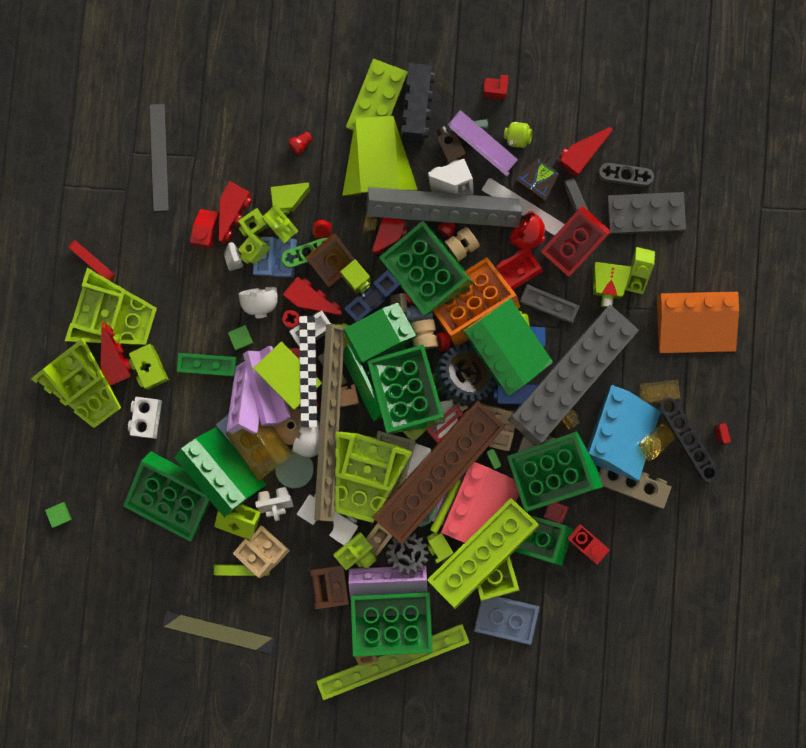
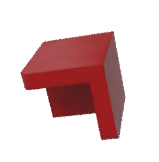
(496, 88)

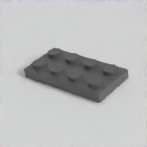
(646, 213)

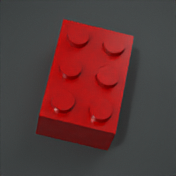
(575, 241)

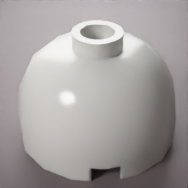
(258, 301)
(308, 442)

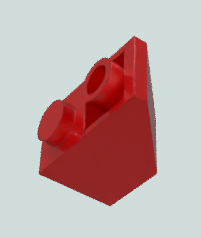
(588, 544)

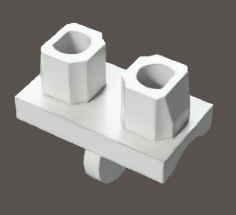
(274, 506)

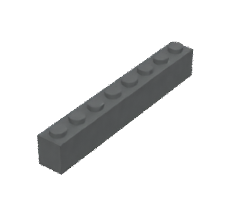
(443, 207)

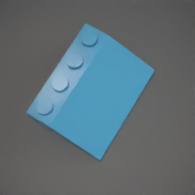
(619, 429)

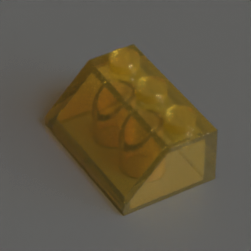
(261, 450)

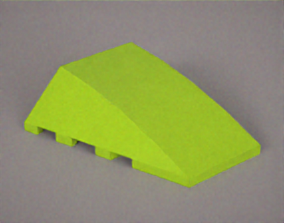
(377, 158)
(108, 302)
(80, 384)
(365, 473)

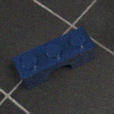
(378, 293)

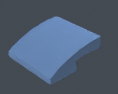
(270, 263)

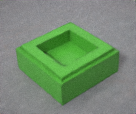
(240, 337)
(493, 459)
(58, 514)

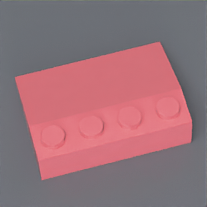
(477, 500)

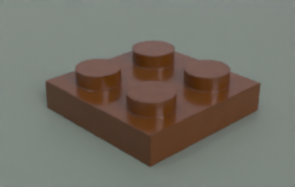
(330, 259)

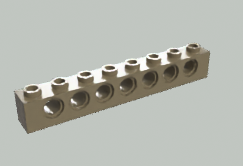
(656, 498)

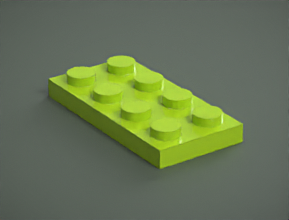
(378, 92)

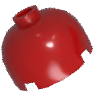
(529, 233)

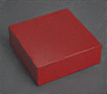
(722, 433)
(555, 512)

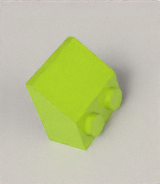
(500, 582)

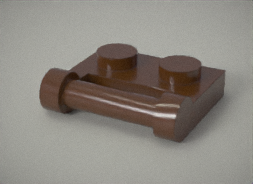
(335, 587)

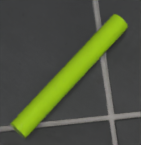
(445, 506)

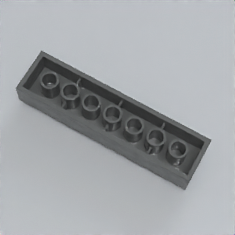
(572, 375)

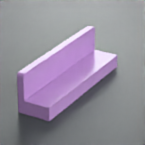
(482, 142)
(270, 405)
(243, 408)
(386, 581)

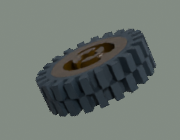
(458, 384)

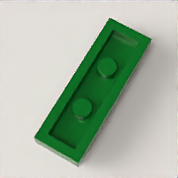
(206, 364)

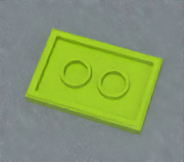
(282, 373)

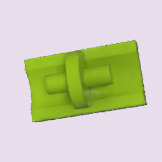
(279, 224)
(353, 551)

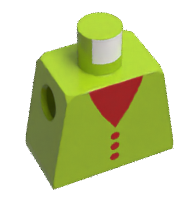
(609, 281)

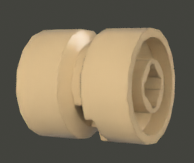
(456, 247)
(424, 334)

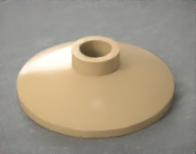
(286, 434)

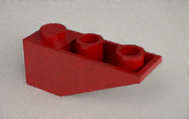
(232, 205)
(307, 299)
(113, 364)

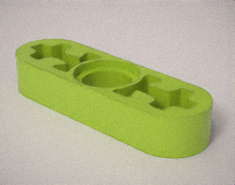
(233, 570)

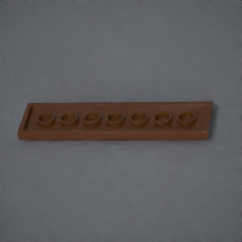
(438, 472)

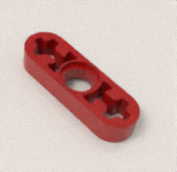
(91, 260)

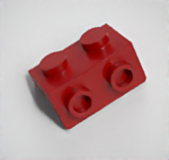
(519, 268)

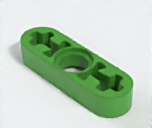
(291, 252)

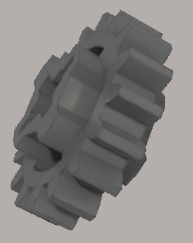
(410, 561)

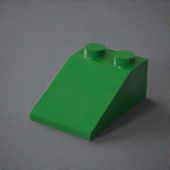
(380, 333)
(547, 542)

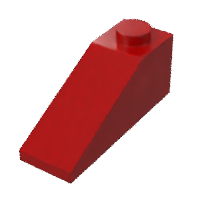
(580, 153)

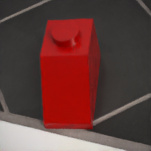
(204, 229)
(389, 233)

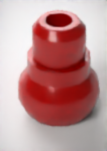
(298, 143)
(446, 229)

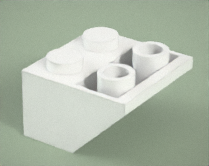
(452, 178)

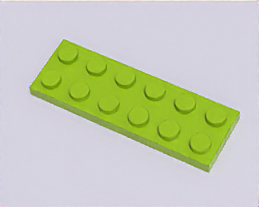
(483, 553)

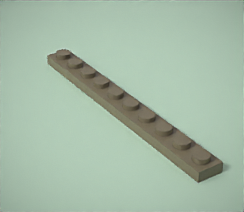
(329, 422)

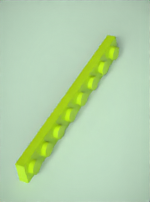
(388, 664)

